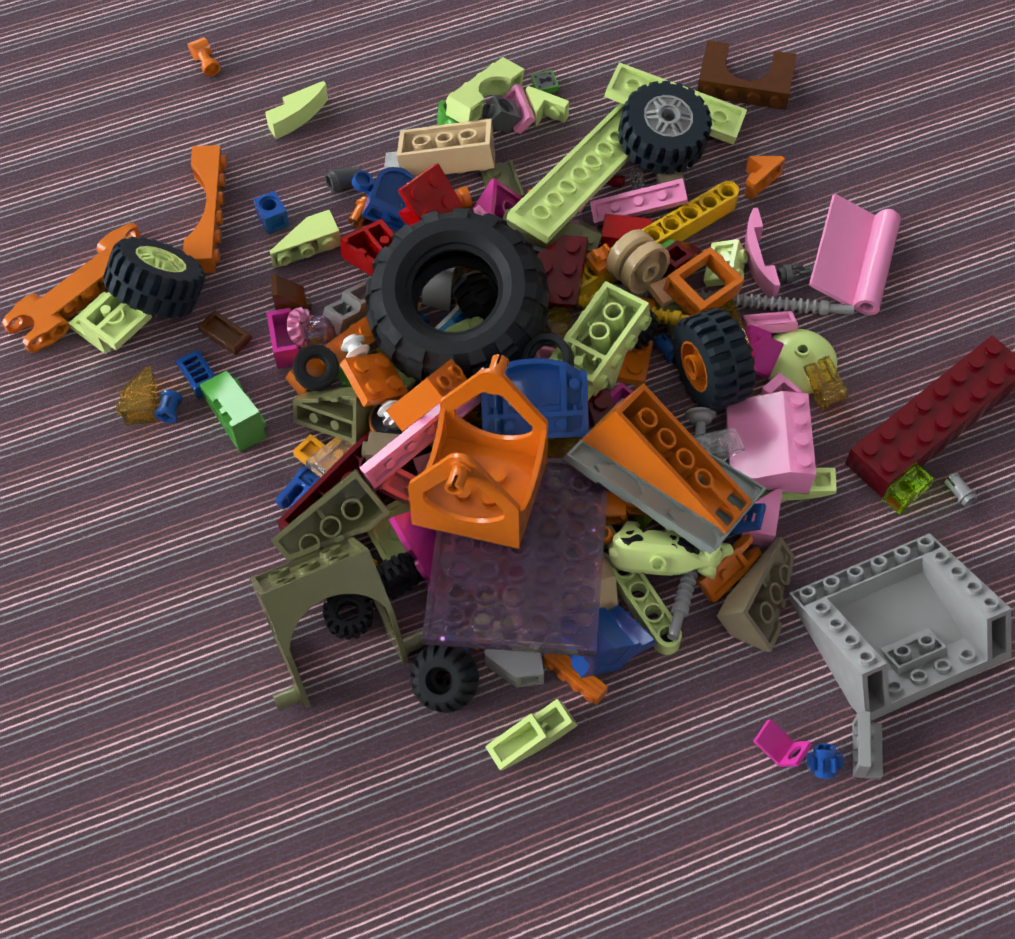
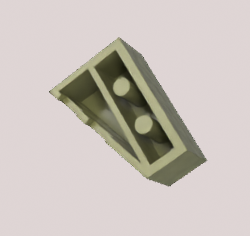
(333, 412)

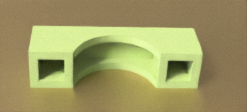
(468, 100)

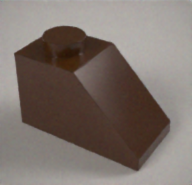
(289, 294)

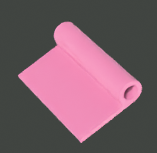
(855, 255)

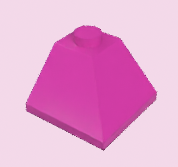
(497, 198)

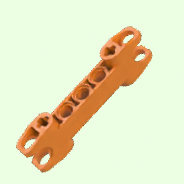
(50, 312)

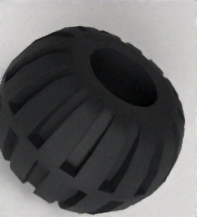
(475, 294)
(428, 682)

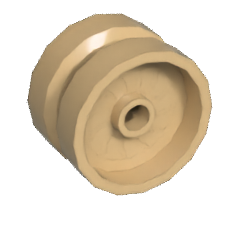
(637, 261)

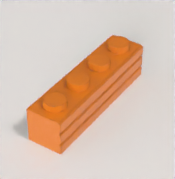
(590, 686)

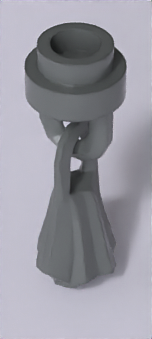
(786, 276)

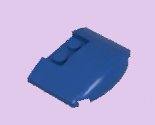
(552, 387)

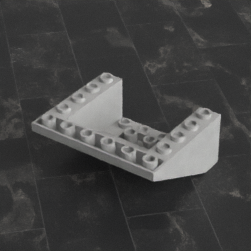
(904, 625)

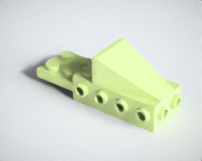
(605, 335)

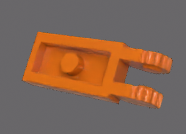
(730, 569)

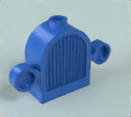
(383, 195)

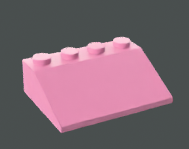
(775, 440)

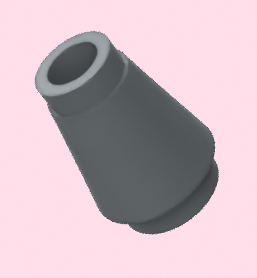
(340, 178)

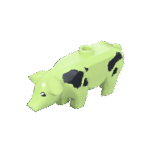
(662, 553)

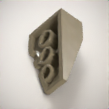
(755, 602)

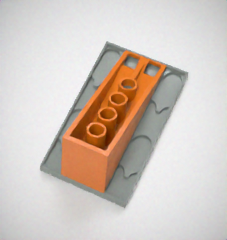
(664, 471)

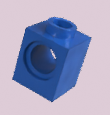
(271, 212)

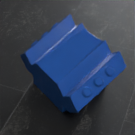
(617, 642)

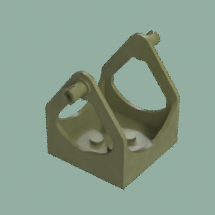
(303, 582)

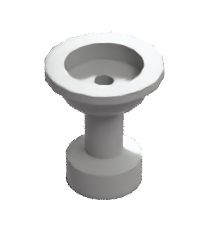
(700, 418)

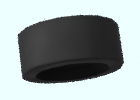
(548, 339)

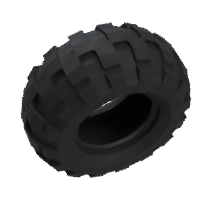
(447, 243)

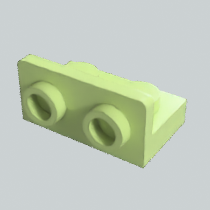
(733, 254)

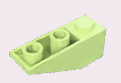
(309, 238)

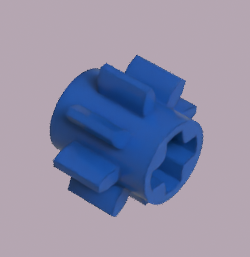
(825, 760)

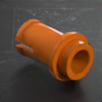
(356, 215)

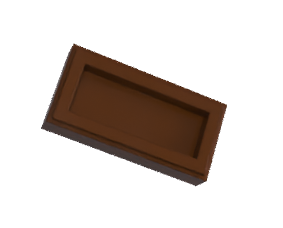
(225, 332)

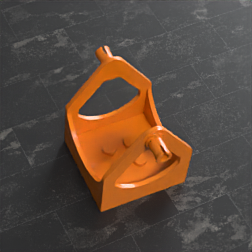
(479, 479)

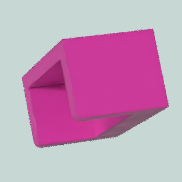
(283, 347)

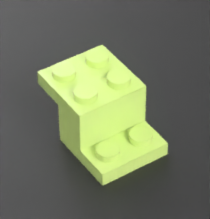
(108, 322)

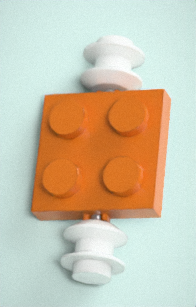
(372, 377)

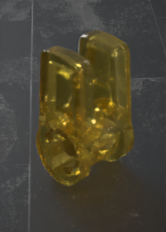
(831, 384)

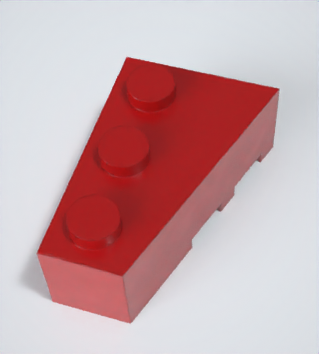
(364, 245)

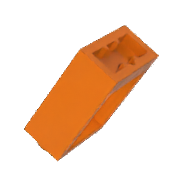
(687, 298)
(426, 395)

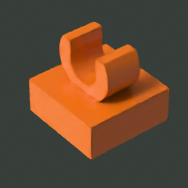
(597, 260)

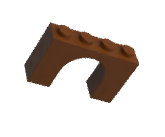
(768, 91)

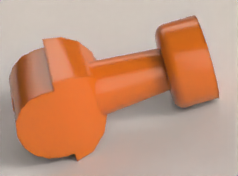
(201, 51)

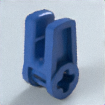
(301, 483)

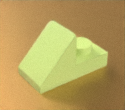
(547, 104)

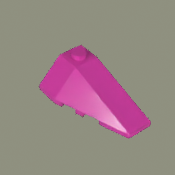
(417, 541)

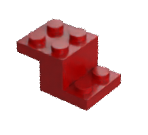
(427, 194)

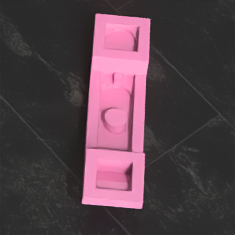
(764, 276)

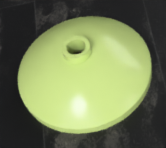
(792, 362)

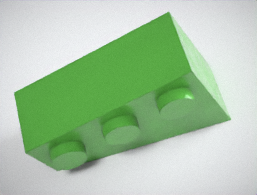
(234, 410)

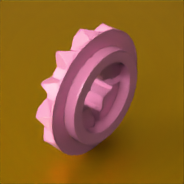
(296, 330)

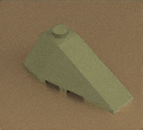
(574, 228)
(339, 514)

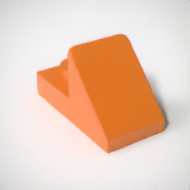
(762, 172)

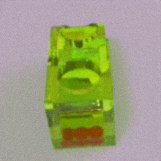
(907, 489)

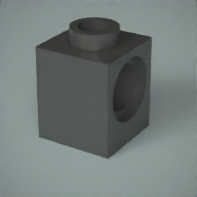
(502, 112)

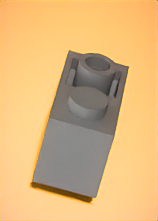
(516, 667)

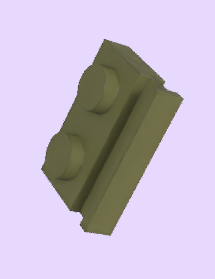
(505, 174)

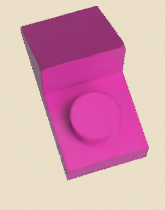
(764, 350)

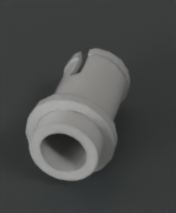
(961, 490)

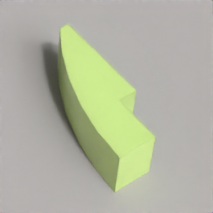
(297, 109)
(531, 735)

